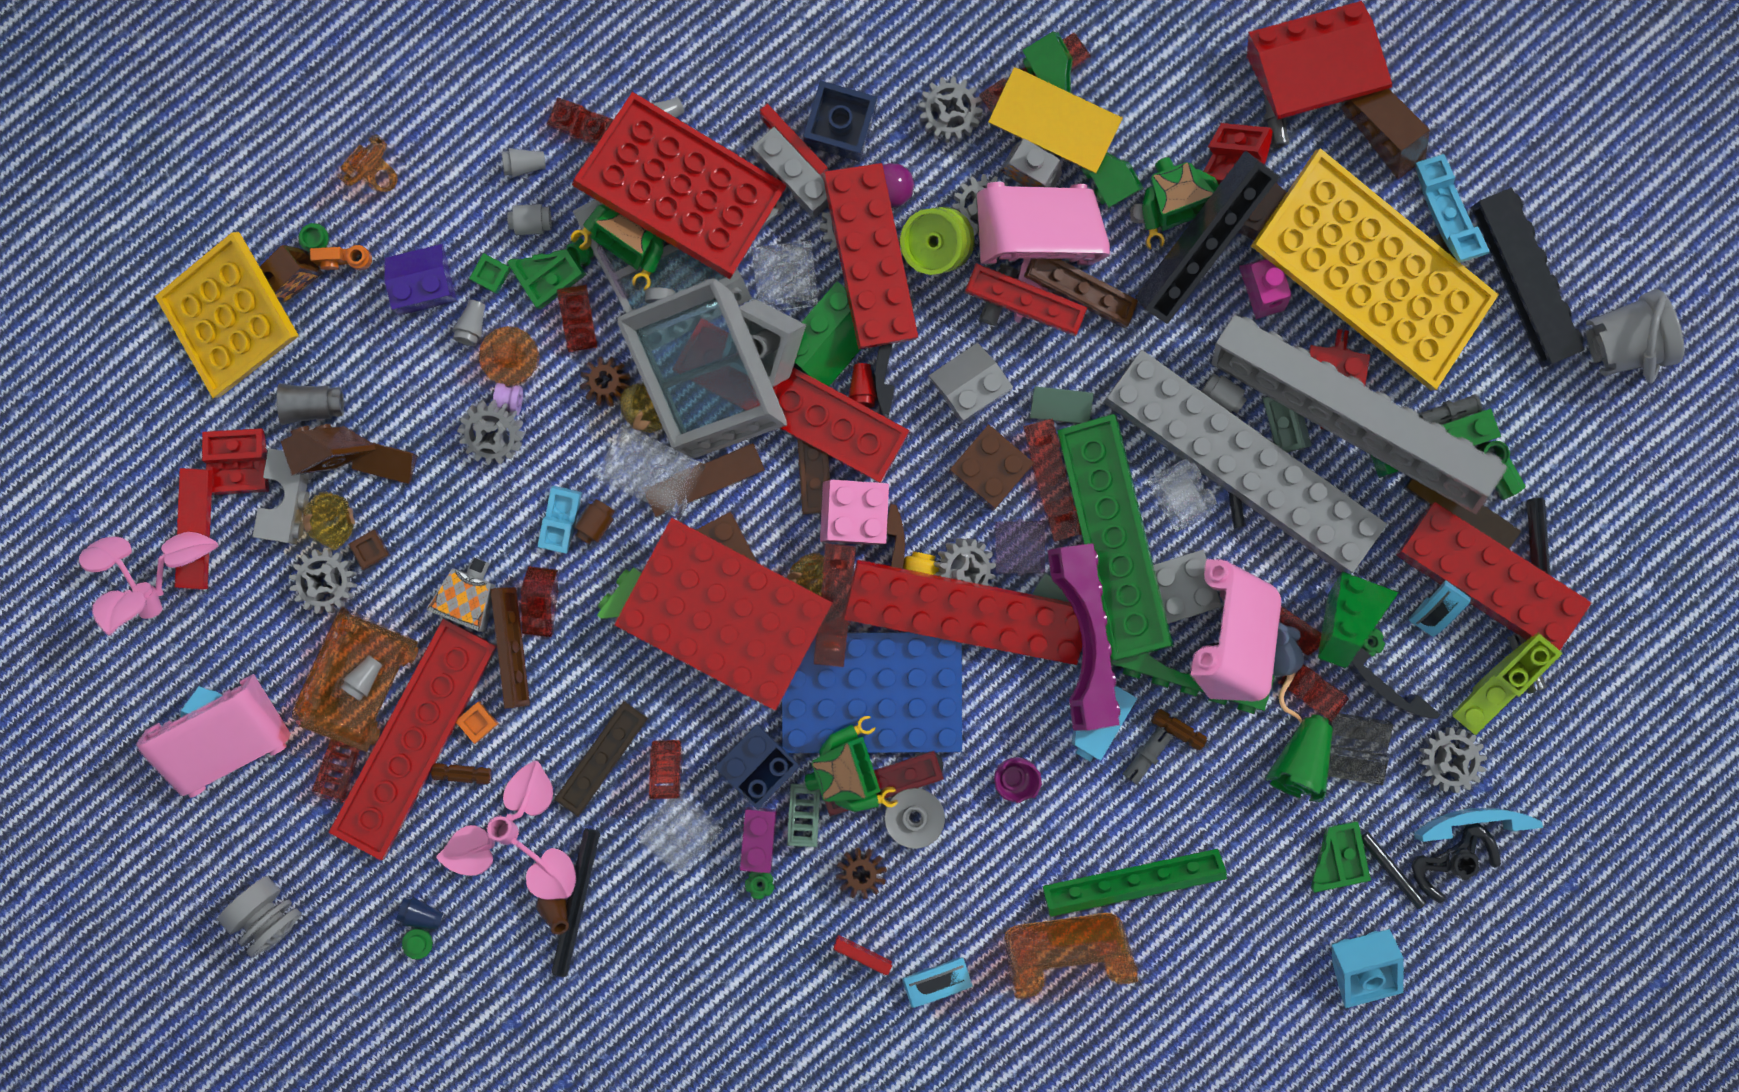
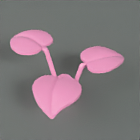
(118, 607)
(469, 847)

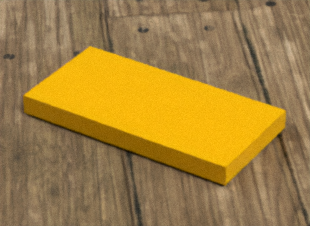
(1055, 120)

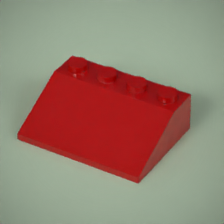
(1318, 60)

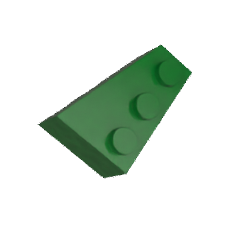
(1350, 616)

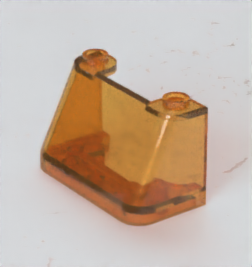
(327, 707)
(1065, 944)

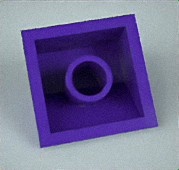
(418, 280)

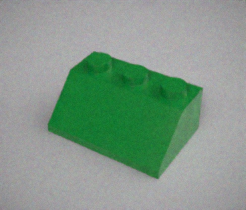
(828, 338)

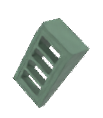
(803, 840)

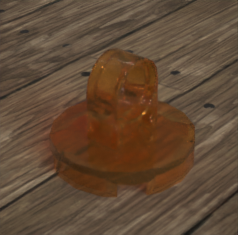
(365, 163)
(509, 356)

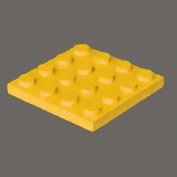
(226, 315)

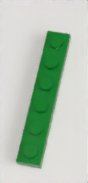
(1134, 882)

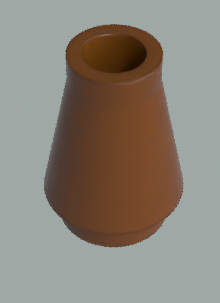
(554, 914)

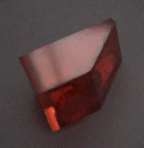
(539, 601)

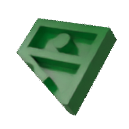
(546, 273)
(1341, 858)

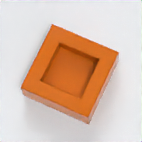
(477, 722)

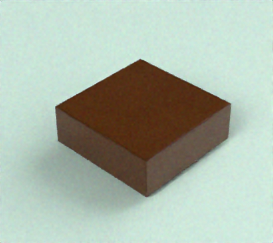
(369, 549)

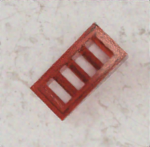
(665, 768)
(322, 777)

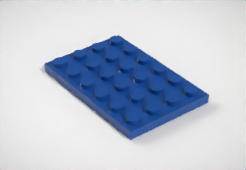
(896, 678)

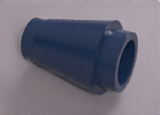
(418, 914)

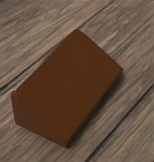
(387, 463)

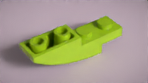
(1506, 681)

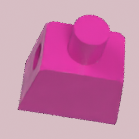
(1265, 286)

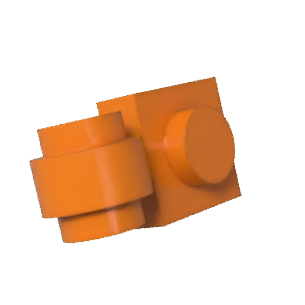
(332, 257)

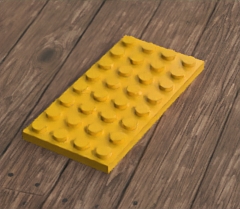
(1375, 269)

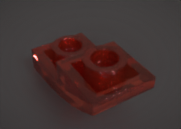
(578, 121)
(577, 318)

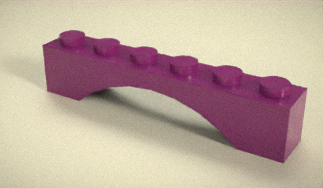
(1094, 698)

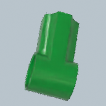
(1510, 482)

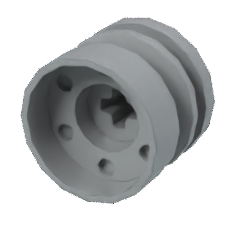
(259, 916)

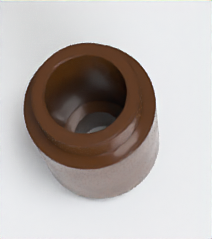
(594, 522)

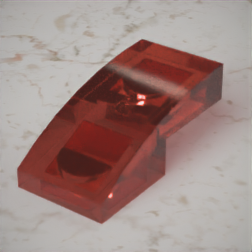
(1316, 693)

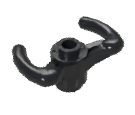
(1468, 860)

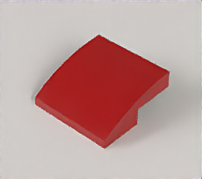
(1231, 142)
(236, 460)

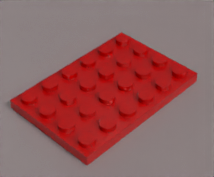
(679, 185)
(723, 614)

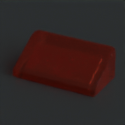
(1310, 637)

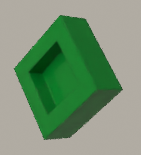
(490, 273)

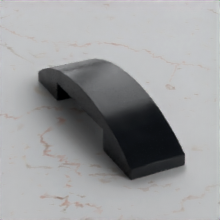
(884, 391)
(1411, 705)

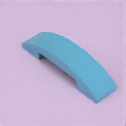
(1448, 210)
(1442, 826)

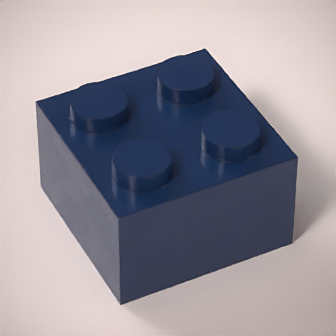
(840, 121)

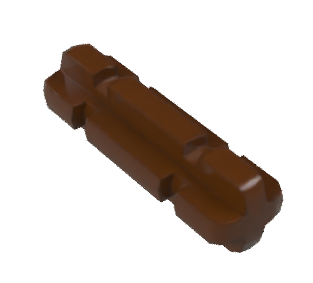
(1179, 729)
(461, 773)

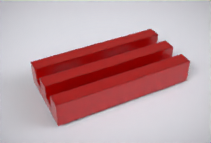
(862, 955)

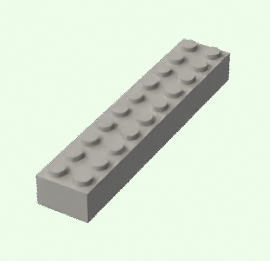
(1357, 414)
(1245, 463)

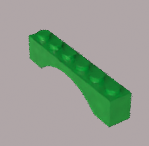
(1053, 64)
(1164, 675)

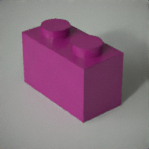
(758, 840)

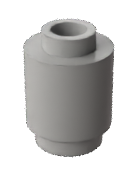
(529, 219)
(1224, 393)

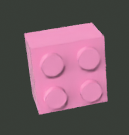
(854, 512)

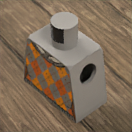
(1032, 165)
(465, 596)

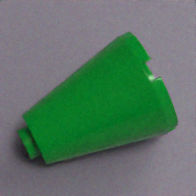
(1304, 760)

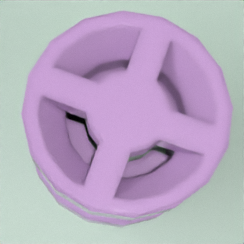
(510, 396)

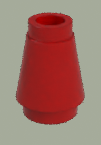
(862, 385)

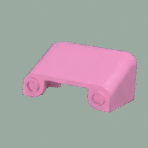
(1040, 224)
(1248, 636)
(215, 738)

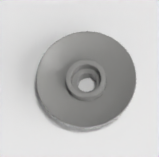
(913, 833)

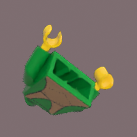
(1174, 196)
(623, 239)
(846, 772)

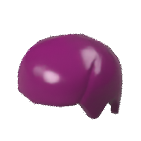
(899, 184)
(1017, 779)

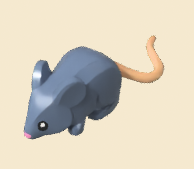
(1287, 661)

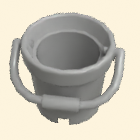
(1637, 336)

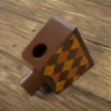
(289, 271)

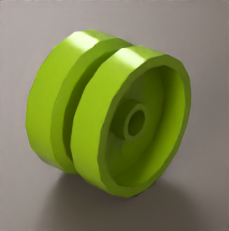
(920, 243)

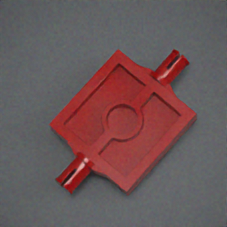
(1345, 360)

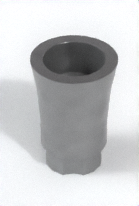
(308, 403)

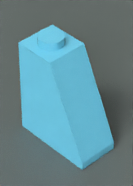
(1096, 742)

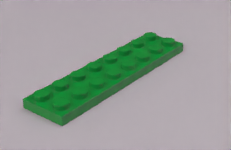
(1114, 524)

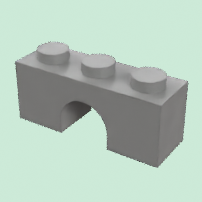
(799, 176)
(284, 521)

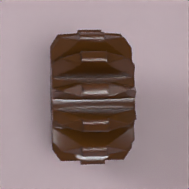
(596, 376)
(868, 865)

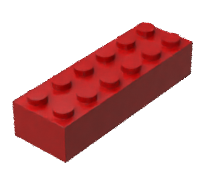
(1493, 577)

